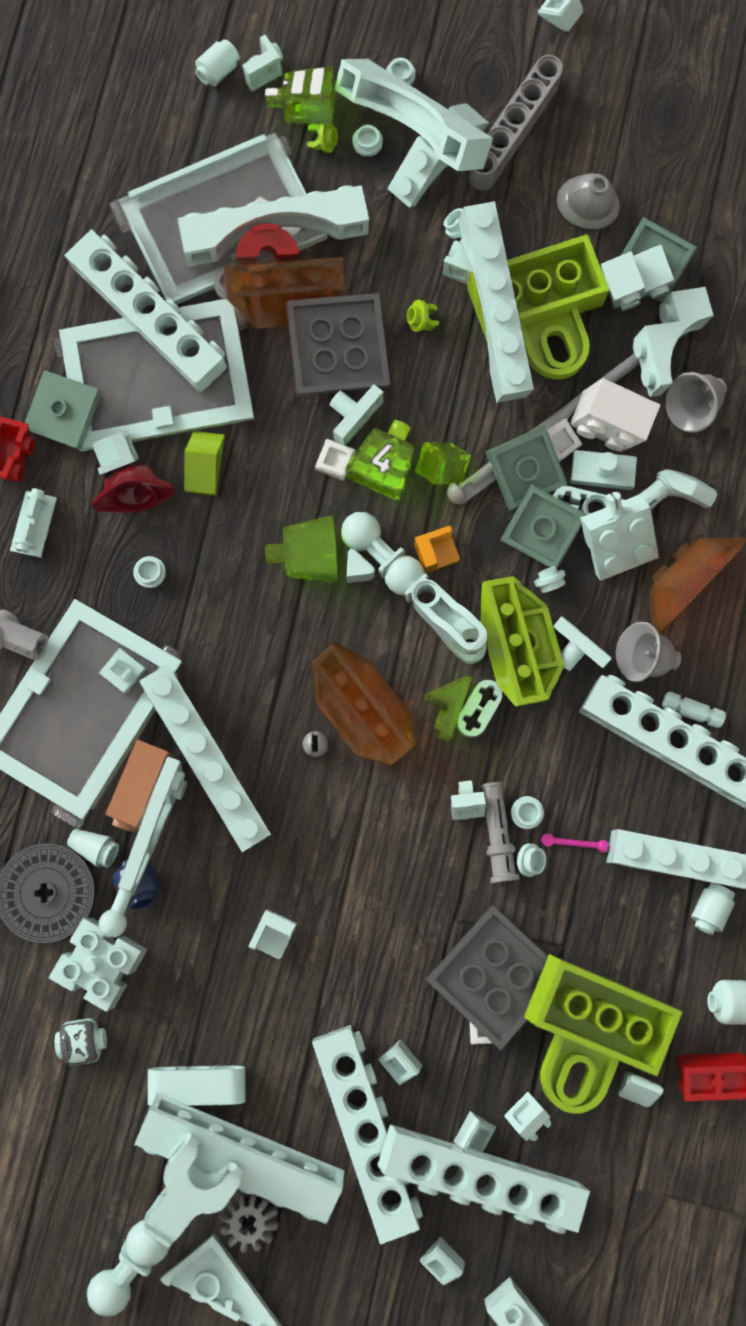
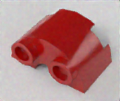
(269, 238)
(14, 447)

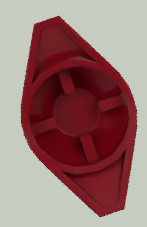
(132, 490)

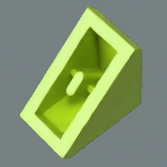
(203, 462)

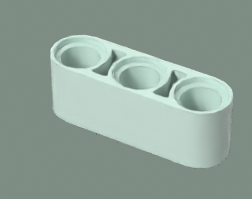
(198, 1084)

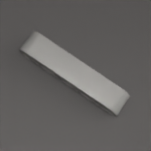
(522, 111)

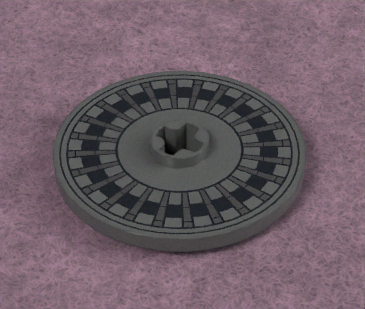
(72, 897)

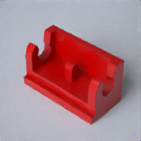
(712, 1076)

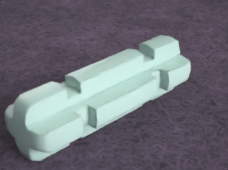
(694, 710)

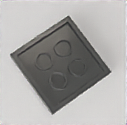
(337, 344)
(491, 976)

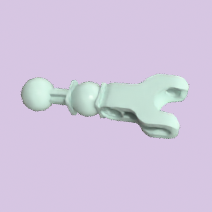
(407, 577)
(148, 1242)

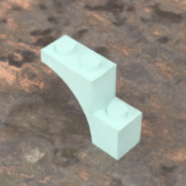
(422, 165)
(654, 344)

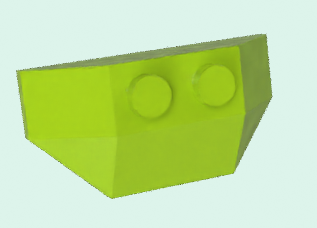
(520, 641)

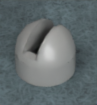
(322, 744)

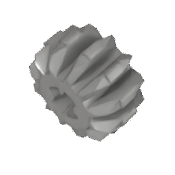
(250, 1234)

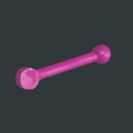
(548, 840)

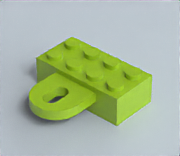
(549, 295)
(595, 1025)

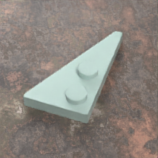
(216, 1279)

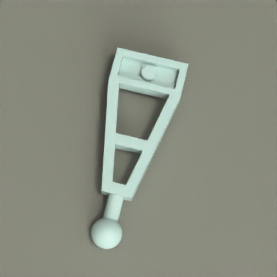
(166, 791)

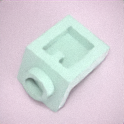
(263, 67)

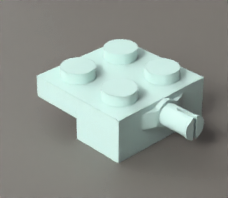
(620, 535)

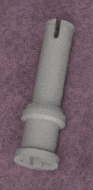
(500, 848)

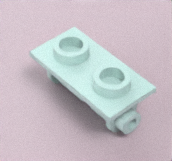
(33, 523)

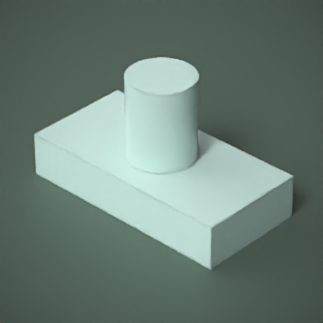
(355, 413)
(603, 470)
(578, 646)

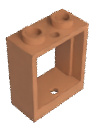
(136, 785)

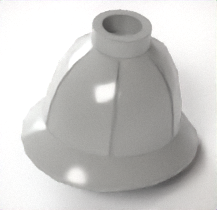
(588, 201)
(694, 401)
(645, 653)

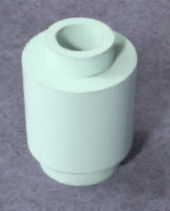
(217, 62)
(713, 908)

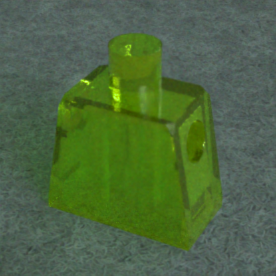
(307, 550)

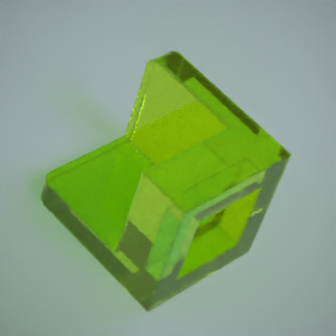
(442, 463)

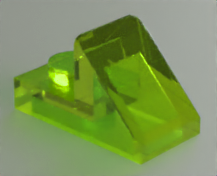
(450, 696)

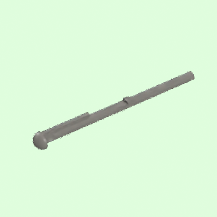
(485, 475)

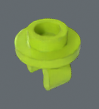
(326, 138)
(418, 316)

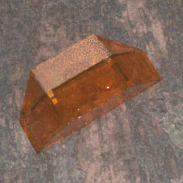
(263, 287)
(688, 576)
(361, 705)

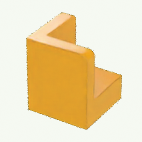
(436, 549)

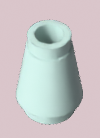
(96, 848)

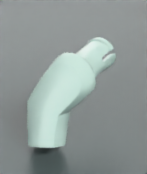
(679, 485)

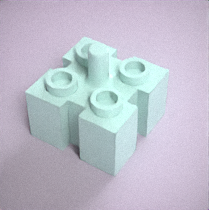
(97, 964)

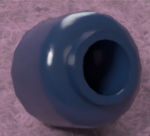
(146, 890)

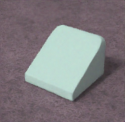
(561, 12)
(639, 1089)

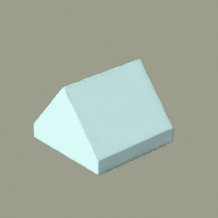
(358, 568)
(400, 1062)
(475, 1133)
(443, 1262)

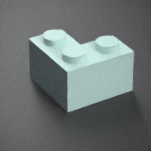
(637, 276)

